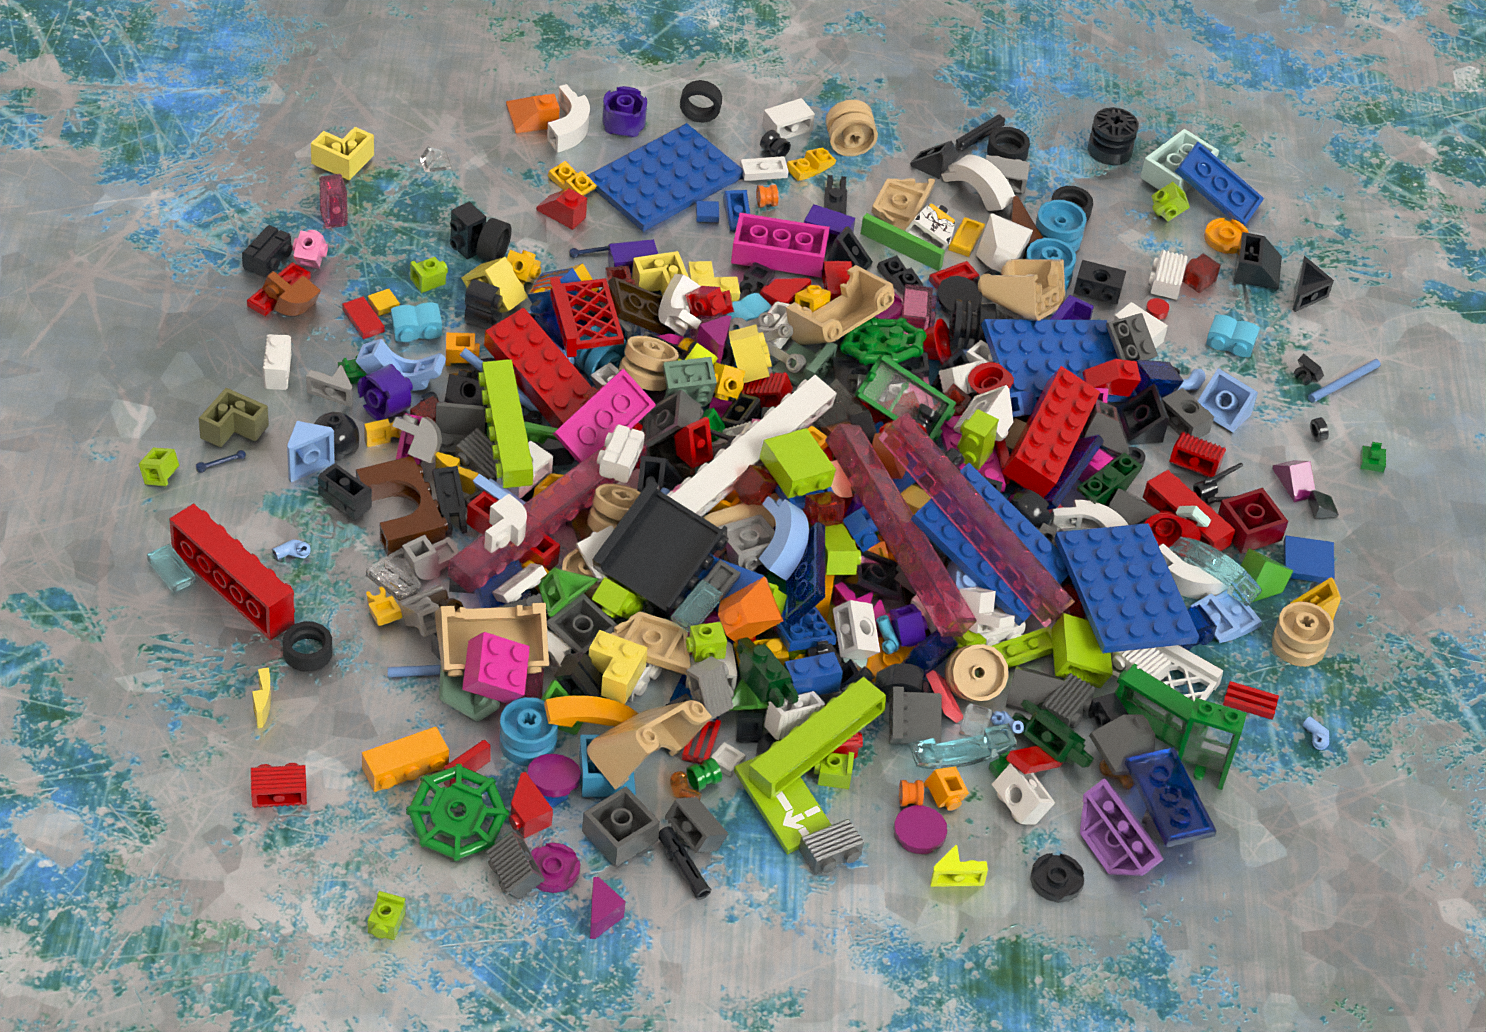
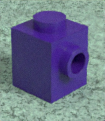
(908, 625)

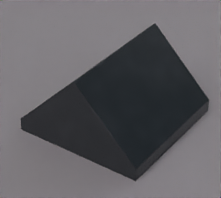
(1144, 417)
(875, 575)

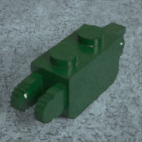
(765, 674)
(1053, 736)

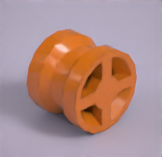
(767, 195)
(911, 793)

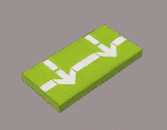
(789, 813)

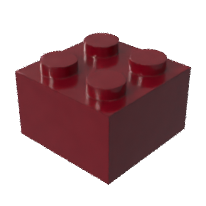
(1255, 520)

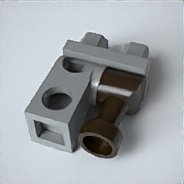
(421, 608)

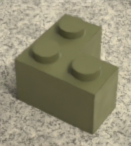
(231, 414)

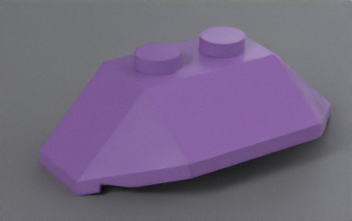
(1116, 833)

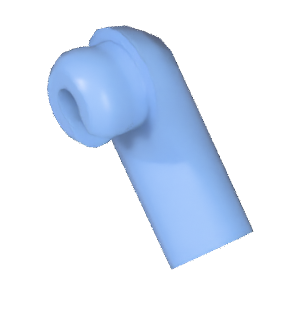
(1194, 381)
(292, 548)
(1003, 717)
(1320, 734)

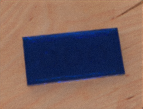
(1078, 460)
(807, 582)
(1170, 797)

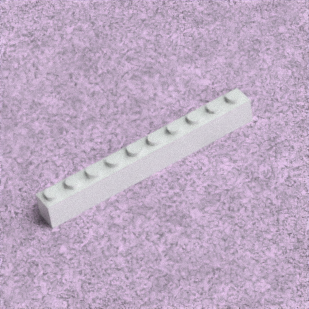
(718, 477)

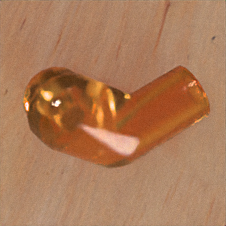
(1125, 780)
(680, 786)

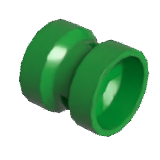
(706, 773)

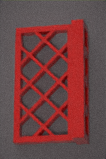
(569, 329)

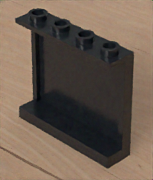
(659, 549)

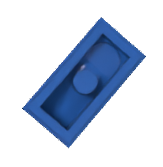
(735, 203)

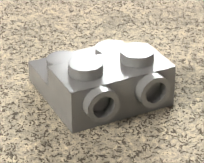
(748, 541)

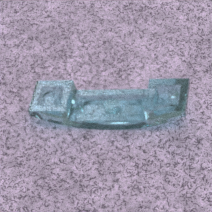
(1220, 566)
(964, 751)

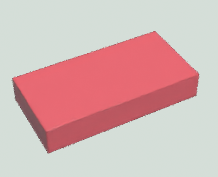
(949, 703)

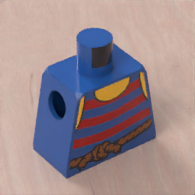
(540, 291)

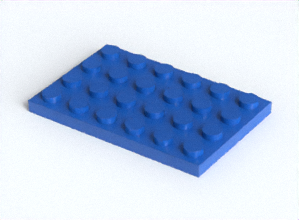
(665, 177)
(1038, 348)
(956, 546)
(1126, 588)

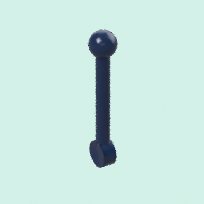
(575, 252)
(201, 467)

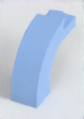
(377, 355)
(788, 540)

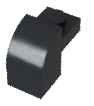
(904, 676)

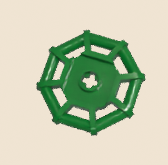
(884, 338)
(462, 826)

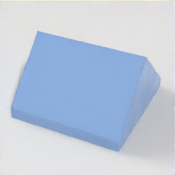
(1228, 400)
(309, 449)

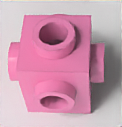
(310, 249)

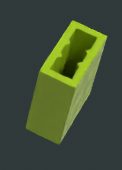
(797, 463)
(1079, 652)

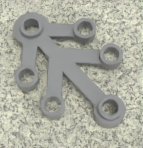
(773, 335)

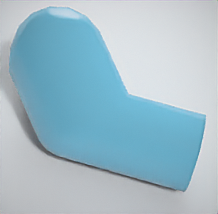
(891, 641)

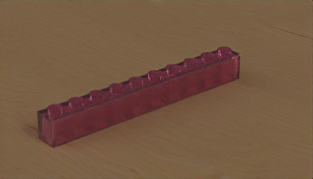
(545, 514)
(976, 519)
(903, 537)

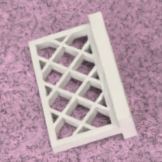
(1192, 666)

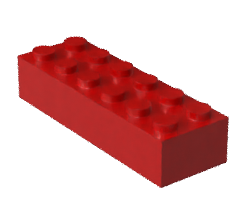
(538, 366)
(1051, 432)
(232, 571)

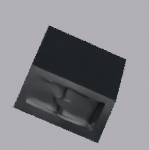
(1257, 262)

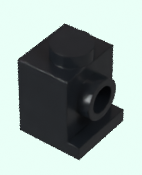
(1106, 709)

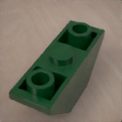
(1105, 483)

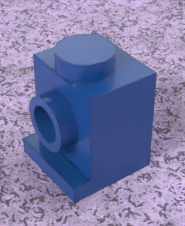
(862, 528)

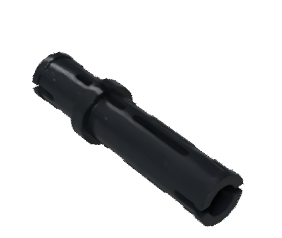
(678, 854)

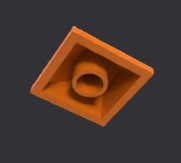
(533, 112)
(749, 611)

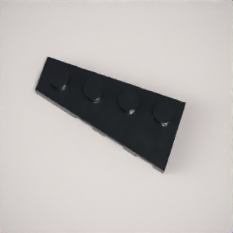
(849, 366)

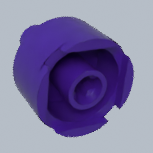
(624, 111)
(385, 392)

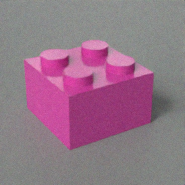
(496, 667)

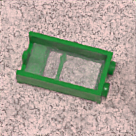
(896, 391)
(1157, 702)
(1211, 738)

